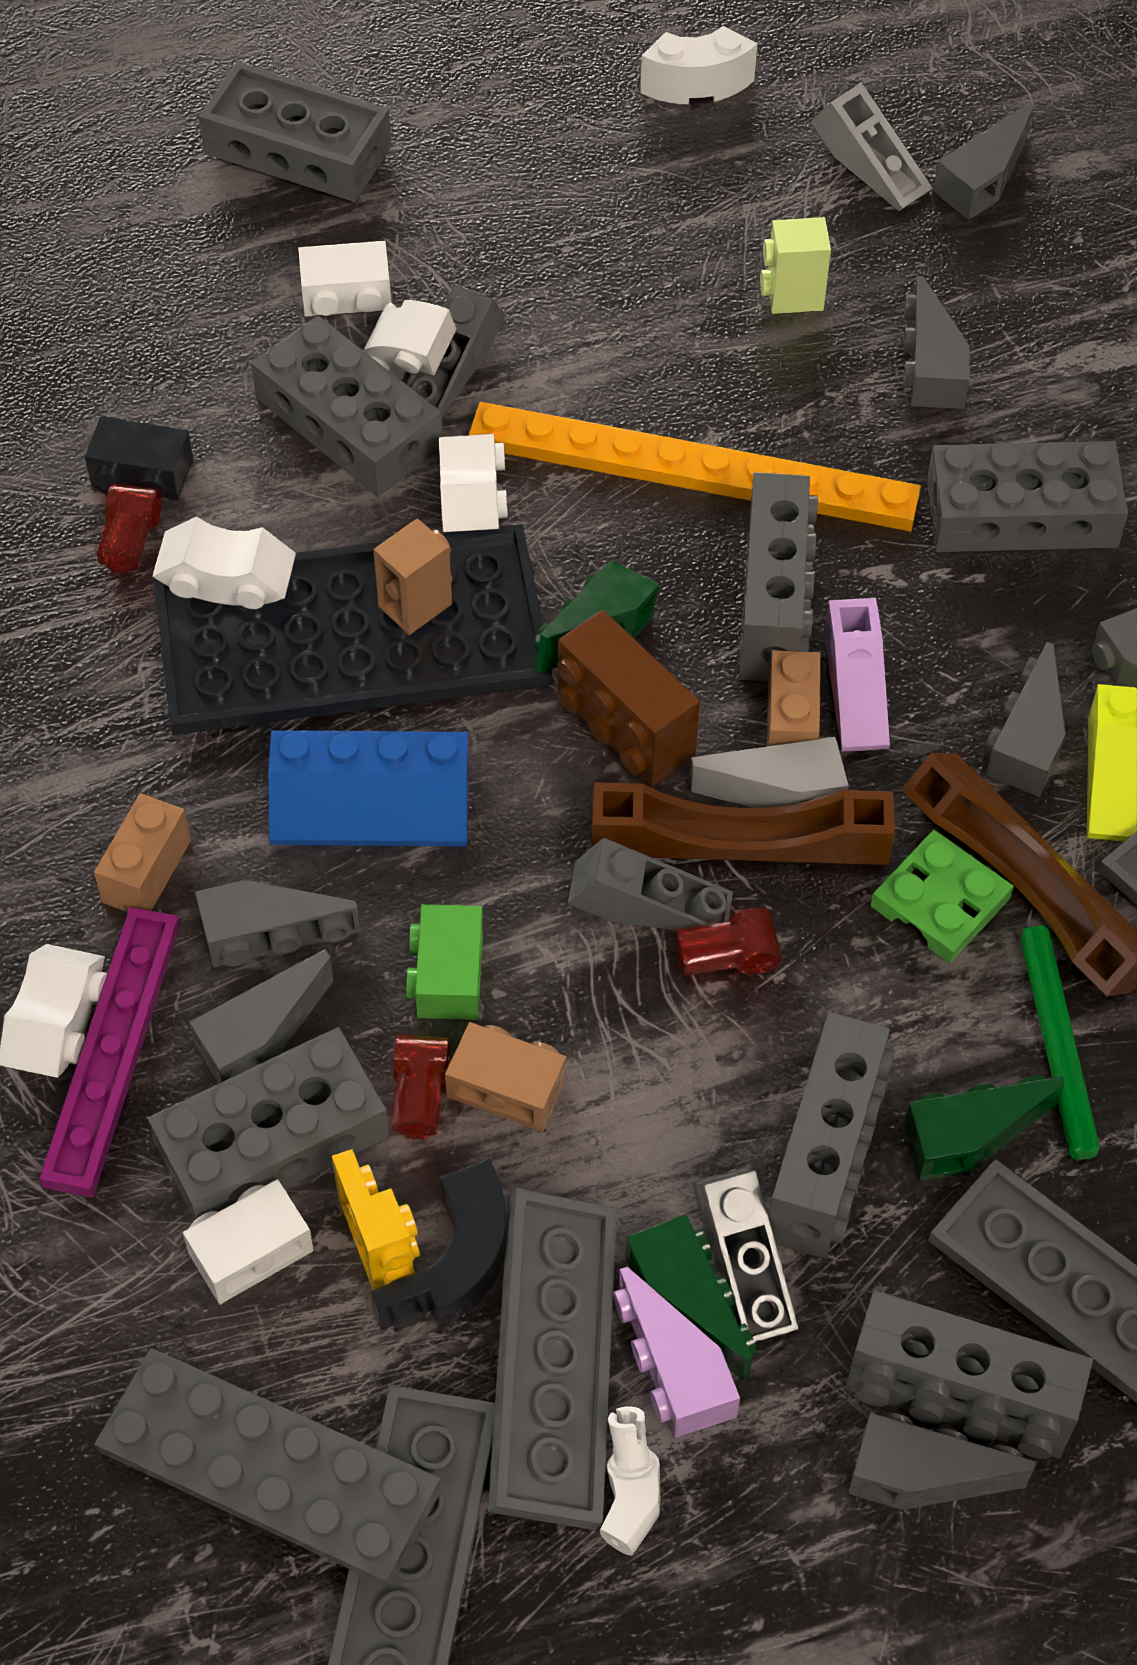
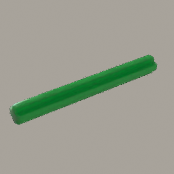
(1060, 1042)

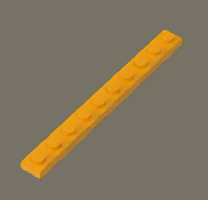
(690, 464)

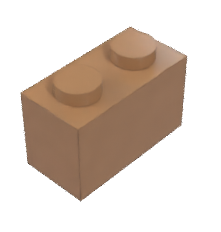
(413, 575)
(793, 697)
(143, 854)
(506, 1075)

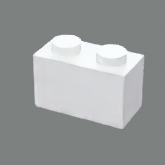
(344, 278)
(248, 1240)

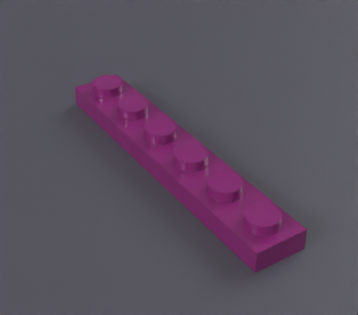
(110, 1053)

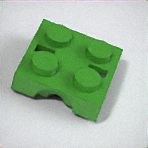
(938, 900)

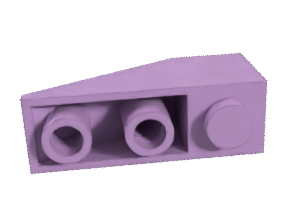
(857, 673)
(684, 1363)

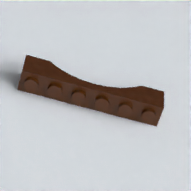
(830, 829)
(1085, 923)

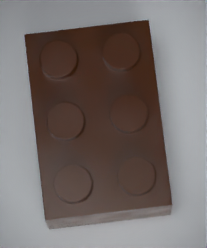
(627, 698)

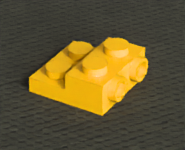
(377, 1224)

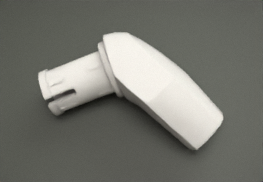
(634, 1482)

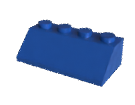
(368, 788)

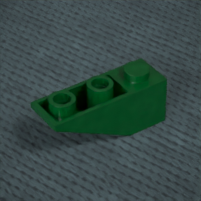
(615, 589)
(966, 1129)
(677, 1267)

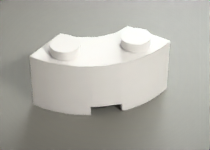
(698, 66)
(411, 337)
(470, 482)
(224, 564)
(52, 1010)

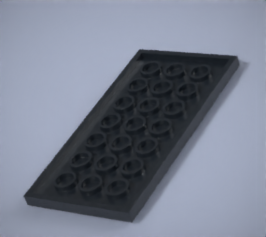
(341, 653)

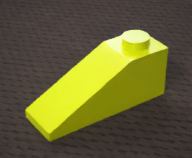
(1112, 764)

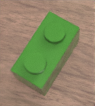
(448, 962)

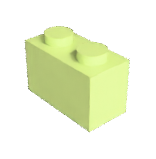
(796, 265)

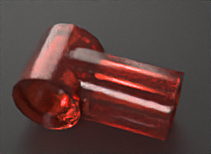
(129, 517)
(742, 942)
(419, 1077)

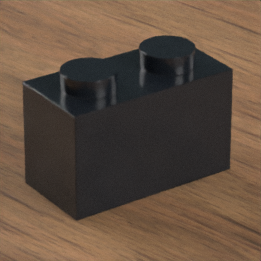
(139, 456)

